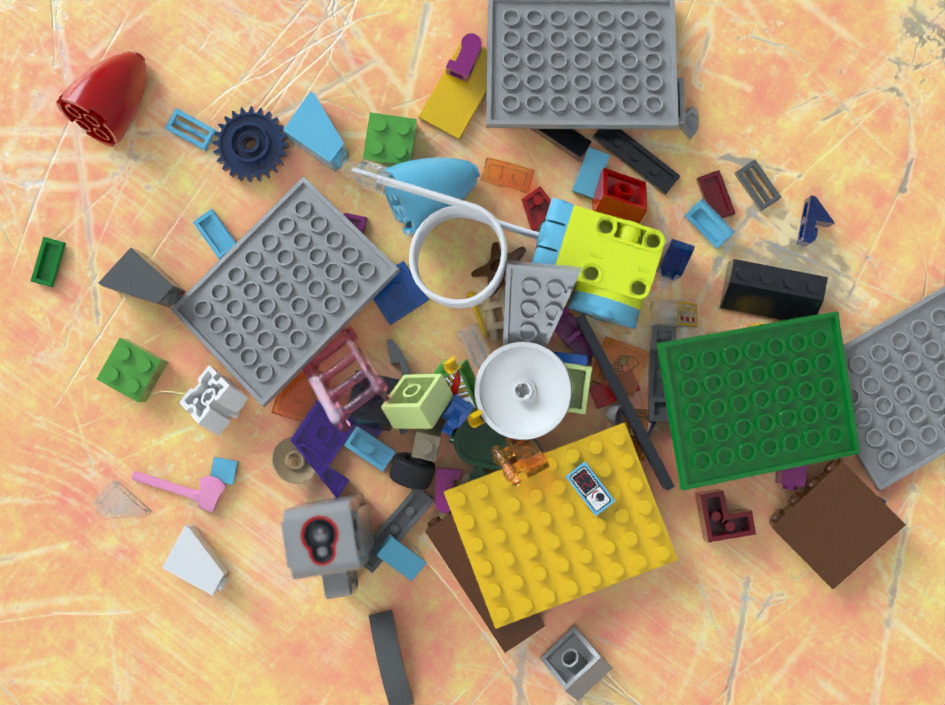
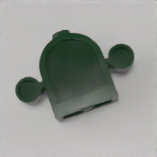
(475, 447)

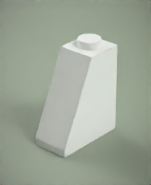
(196, 562)

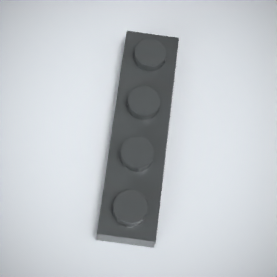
(400, 522)

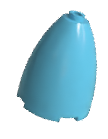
(438, 174)

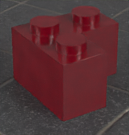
(719, 523)

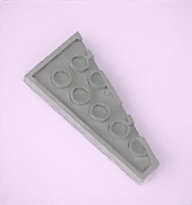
(535, 300)

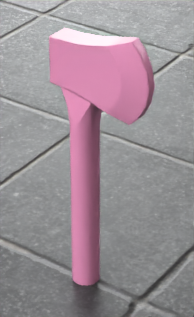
(206, 497)

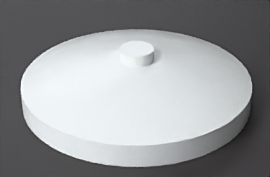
(523, 390)

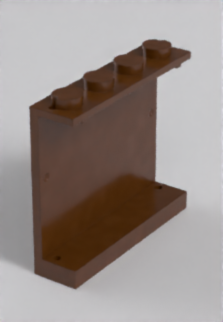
(835, 523)

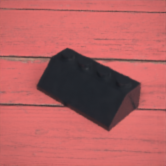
(771, 291)

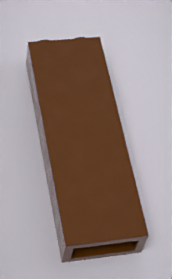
(451, 548)

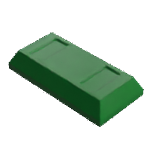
(48, 262)

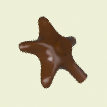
(490, 269)

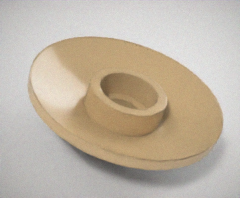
(280, 460)

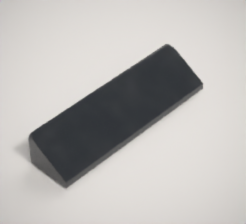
(566, 140)

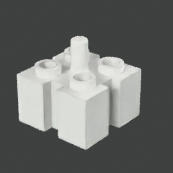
(214, 401)

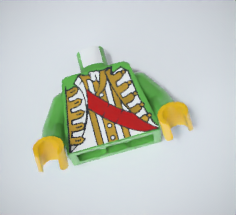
(462, 383)

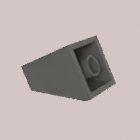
(142, 278)

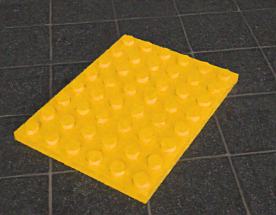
(542, 540)

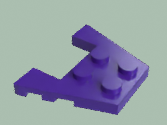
(321, 442)

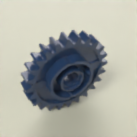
(239, 132)

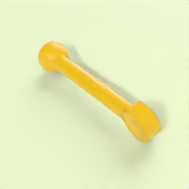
(471, 294)

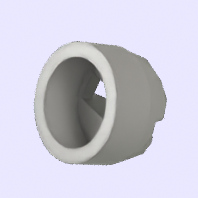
(615, 414)

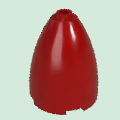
(106, 97)

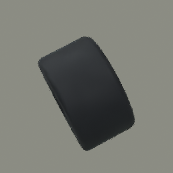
(412, 471)

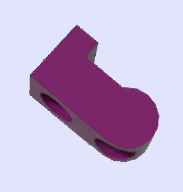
(467, 58)
(444, 481)

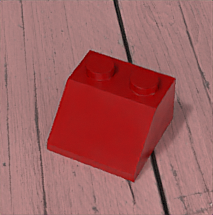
(620, 196)

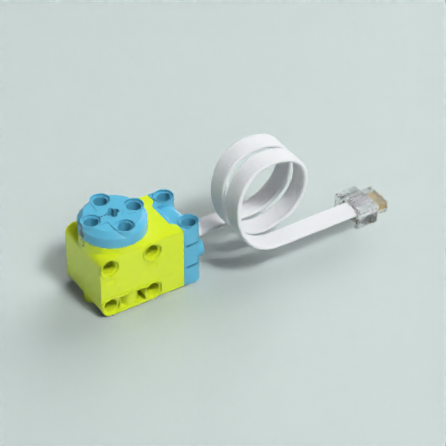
(613, 252)

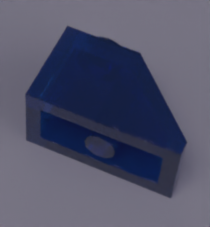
(674, 259)

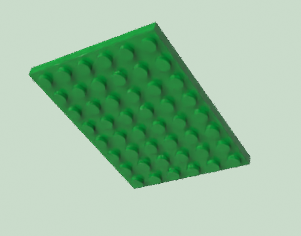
(758, 399)

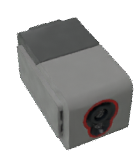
(329, 541)

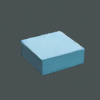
(224, 469)

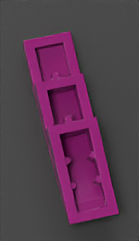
(570, 334)

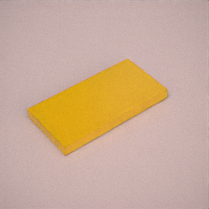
(456, 101)

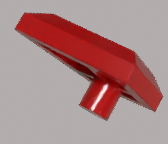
(536, 207)

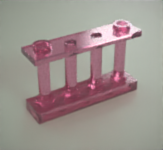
(329, 397)

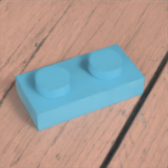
(370, 448)

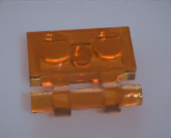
(528, 458)

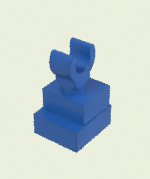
(455, 414)

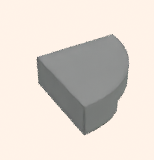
(690, 126)

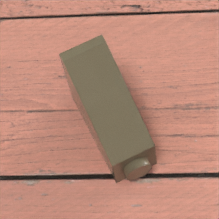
(428, 441)

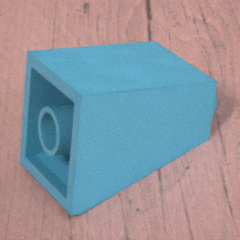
(315, 134)

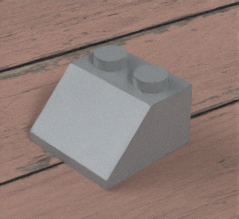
(576, 663)

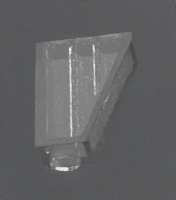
(473, 346)

